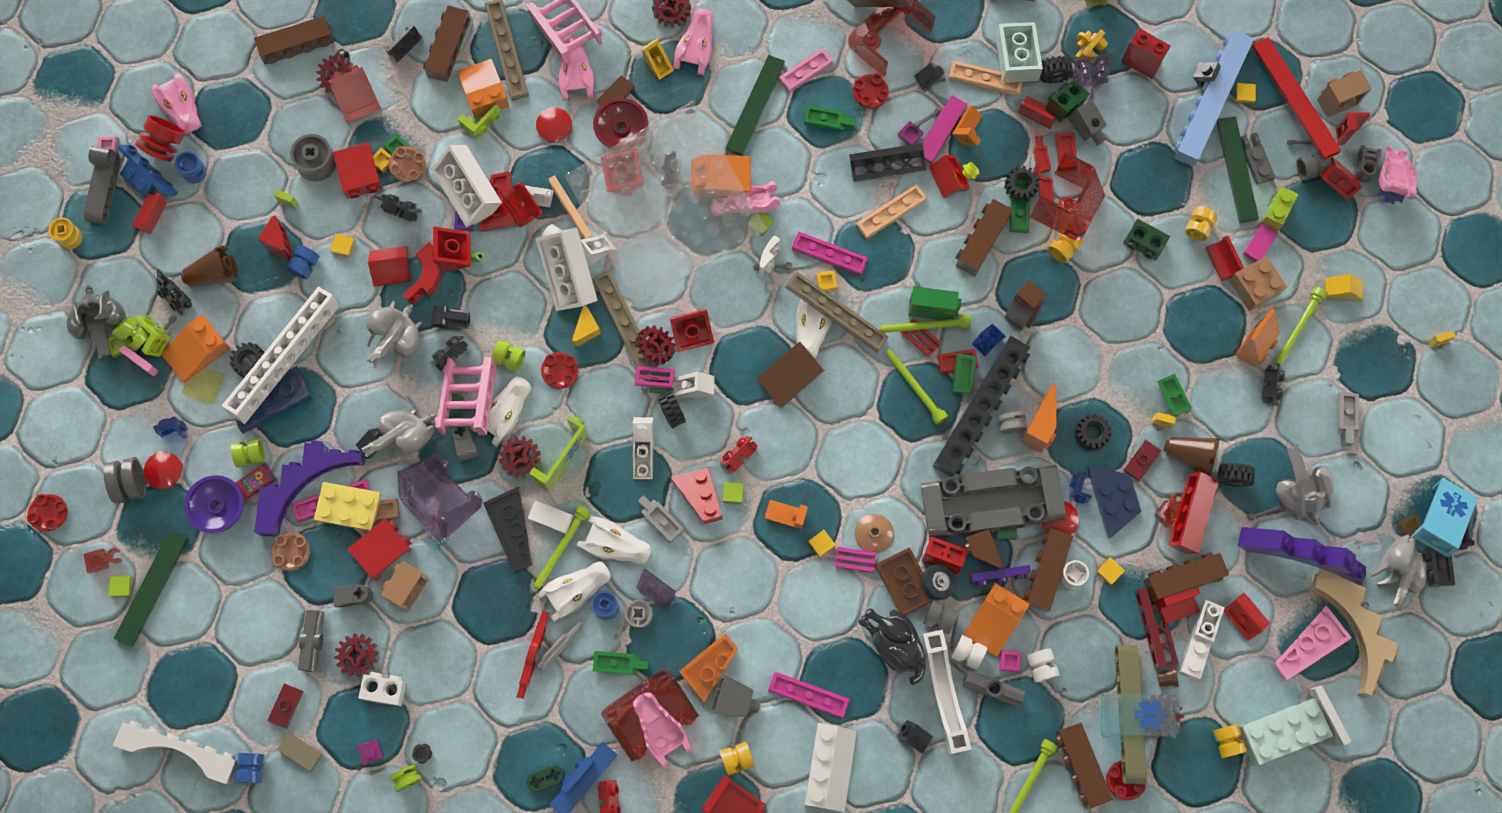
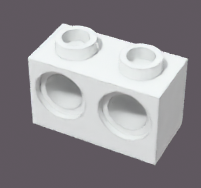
(382, 695)

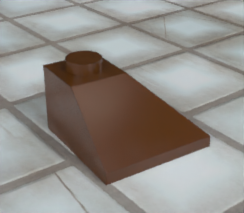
(984, 549)

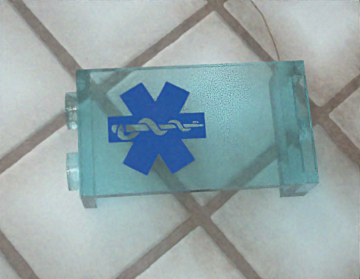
(1139, 715)

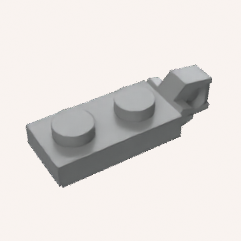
(1348, 416)
(661, 519)

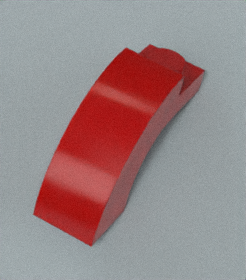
(429, 279)

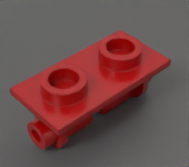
(743, 447)
(609, 791)

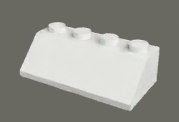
(465, 185)
(566, 269)
(830, 767)

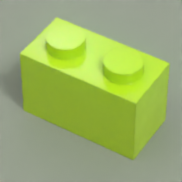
(1279, 208)

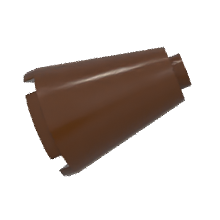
(211, 268)
(1193, 452)

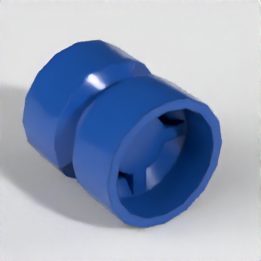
(190, 167)
(302, 262)
(605, 605)
(249, 768)

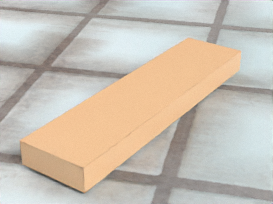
(982, 78)
(569, 207)
(891, 211)

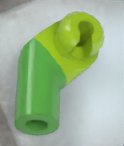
(477, 257)

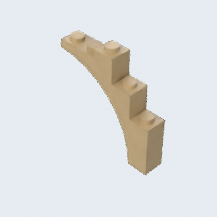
(1364, 624)

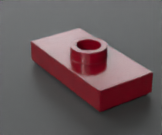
(1142, 460)
(285, 706)

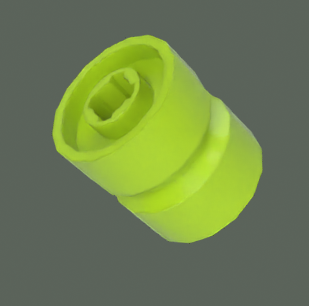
(131, 333)
(502, 353)
(250, 452)

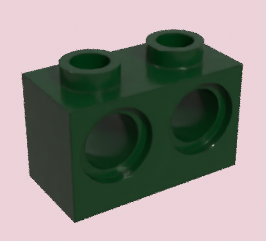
(1066, 100)
(1148, 235)

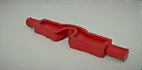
(1043, 165)
(530, 661)

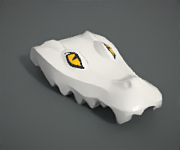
(811, 327)
(506, 409)
(611, 542)
(573, 590)

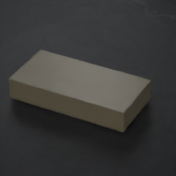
(300, 751)

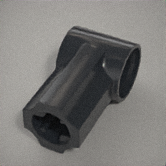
(445, 317)

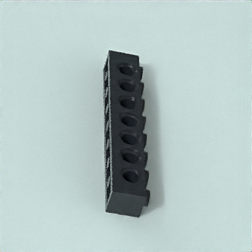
(1012, 348)

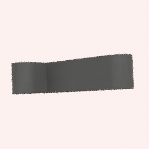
(102, 184)

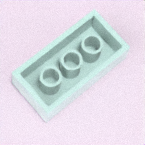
(1285, 732)

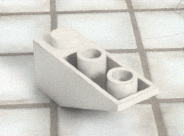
(643, 447)

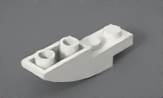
(1200, 640)

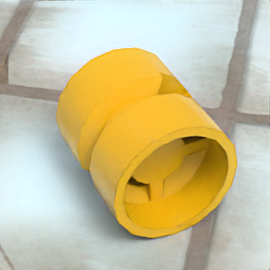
(1201, 223)
(65, 233)
(1064, 247)
(1229, 740)
(737, 758)

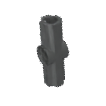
(311, 641)
(1006, 693)

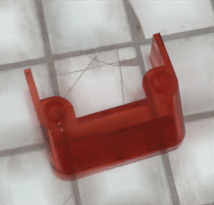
(865, 37)
(1071, 216)

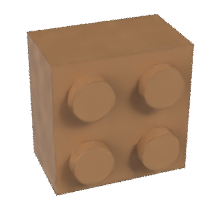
(1344, 93)
(1258, 283)
(404, 586)

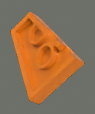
(708, 666)

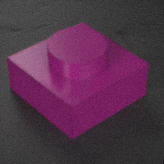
(909, 134)
(370, 752)

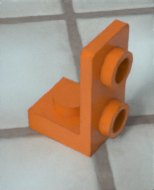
(965, 129)
(786, 514)

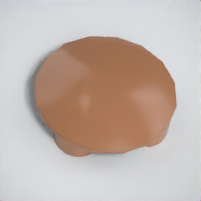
(407, 164)
(290, 551)

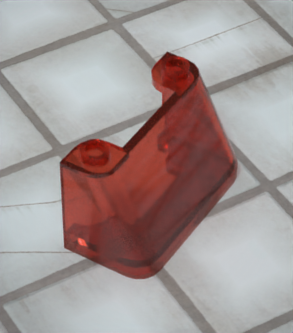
(625, 722)

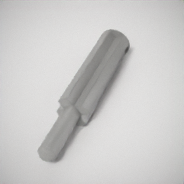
(557, 648)

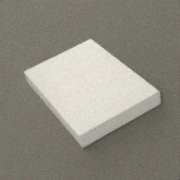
(1339, 733)

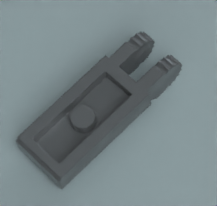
(1257, 159)

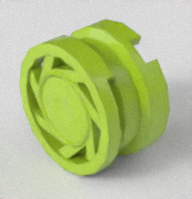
(405, 777)

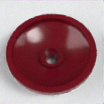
(615, 115)

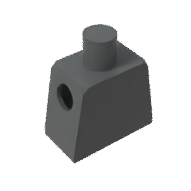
(1088, 122)
(733, 699)

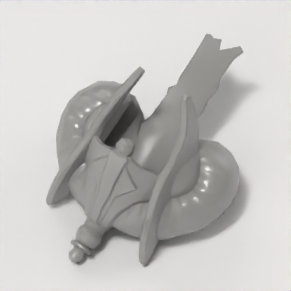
(396, 330)
(402, 430)
(1307, 492)
(1406, 568)

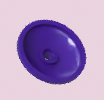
(205, 496)

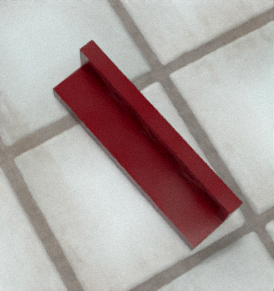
(1151, 631)

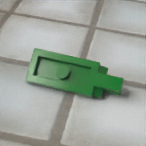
(828, 118)
(618, 663)

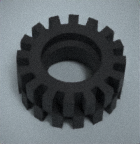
(1056, 69)
(1025, 174)
(240, 353)
(671, 409)
(1101, 424)
(1236, 474)

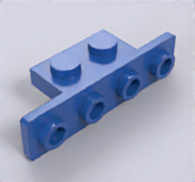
(142, 174)
(583, 778)

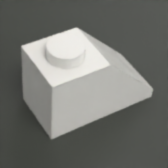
(593, 250)
(693, 385)

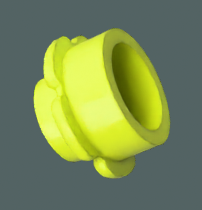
(970, 171)

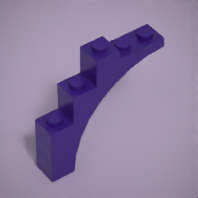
(316, 461)
(1308, 551)

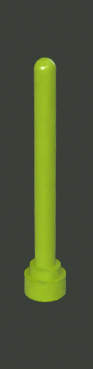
(1317, 296)
(962, 322)
(938, 415)
(580, 515)
(1048, 748)

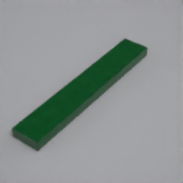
(755, 105)
(1237, 169)
(150, 589)

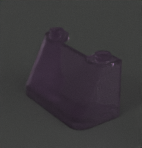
(436, 497)

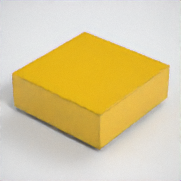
(1245, 93)
(382, 160)
(342, 245)
(827, 281)
(1442, 338)
(1163, 420)
(821, 543)
(1110, 571)

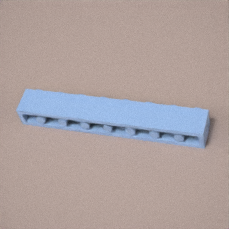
(1213, 99)

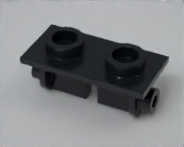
(406, 42)
(1275, 377)

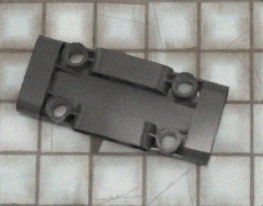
(993, 501)

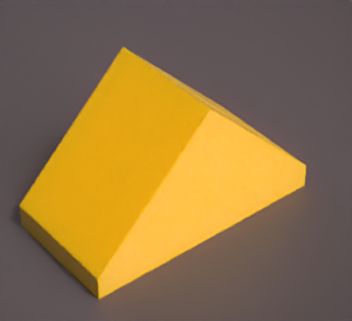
(657, 59)
(1344, 287)
(586, 328)

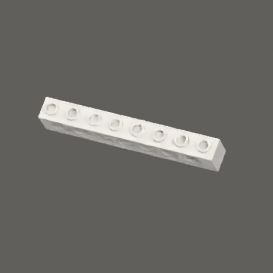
(281, 355)

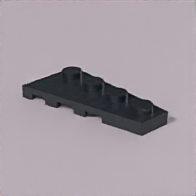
(510, 525)

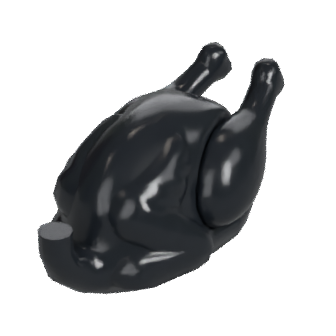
(897, 643)

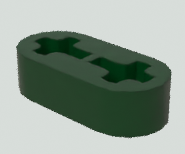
(543, 774)

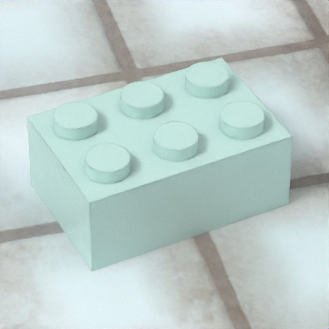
(1018, 52)

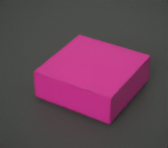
(1010, 661)

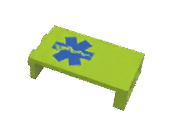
(549, 480)

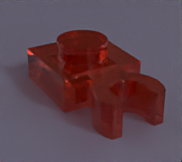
(1168, 511)
(99, 559)

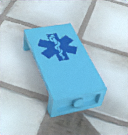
(1446, 518)

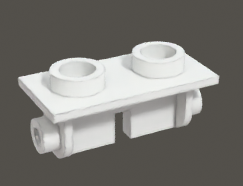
(541, 196)

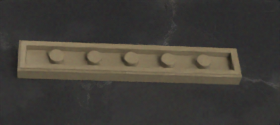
(506, 49)
(836, 312)
(621, 316)

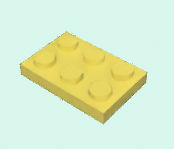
(347, 506)

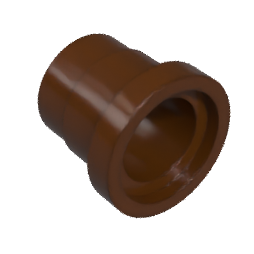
(1168, 677)

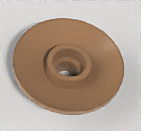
(871, 542)

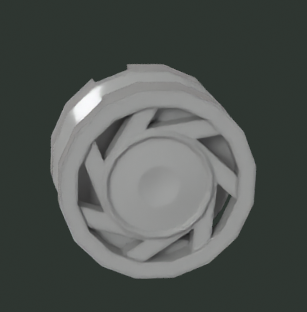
(1012, 422)
(638, 614)

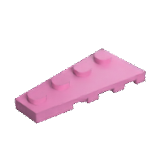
(1313, 644)

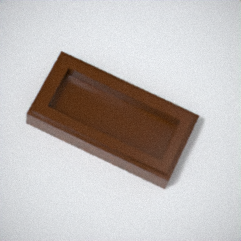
(619, 89)

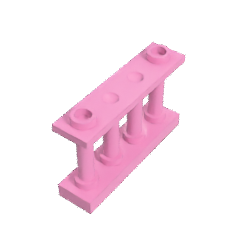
(555, 38)
(482, 404)

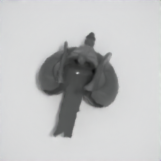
(94, 314)

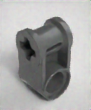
(1367, 160)
(465, 444)
(349, 595)

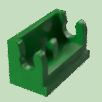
(1174, 395)

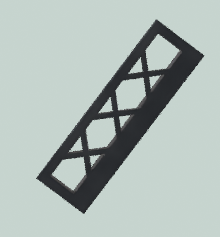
(887, 155)

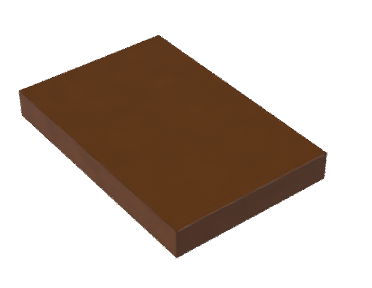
(791, 374)
(903, 581)

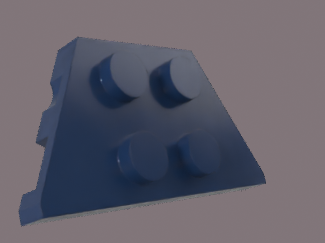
(1114, 497)

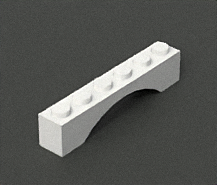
(944, 691)
(215, 766)

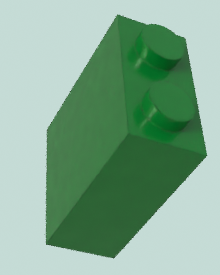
(934, 303)

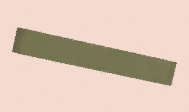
(1128, 682)

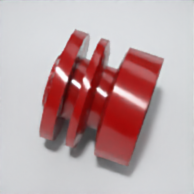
(159, 139)

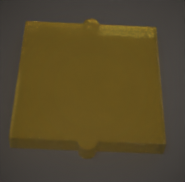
(204, 385)

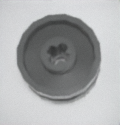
(313, 157)
(124, 480)

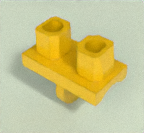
(1089, 43)

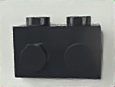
(1439, 568)

